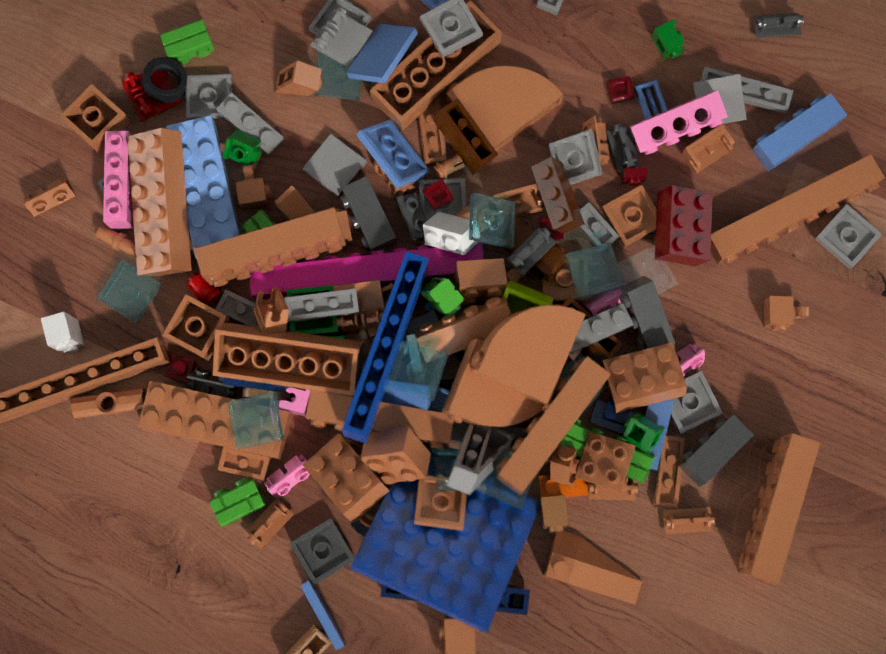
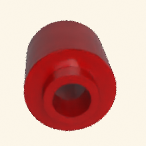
(202, 289)

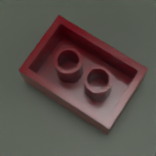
(683, 225)

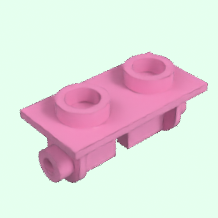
(691, 357)
(280, 484)

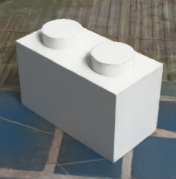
(448, 233)
(62, 332)

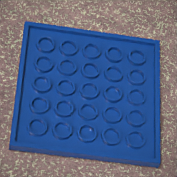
(444, 567)

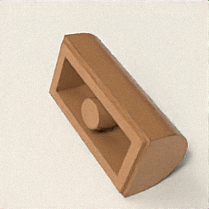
(312, 642)

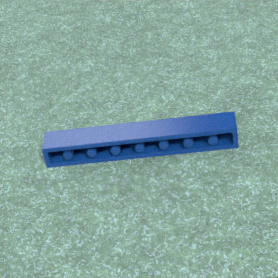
(385, 348)

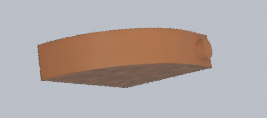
(505, 100)
(529, 350)
(484, 401)

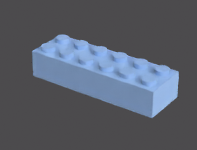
(207, 185)

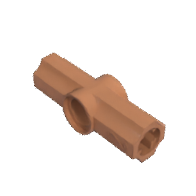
(95, 405)

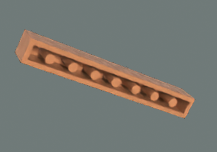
(795, 208)
(82, 379)

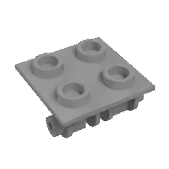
(341, 37)

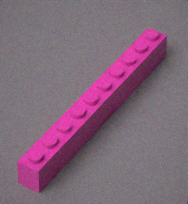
(356, 269)

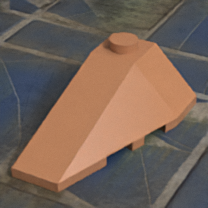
(585, 566)

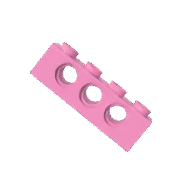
(714, 113)
(117, 184)

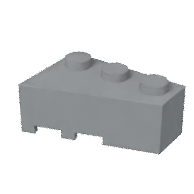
(478, 456)

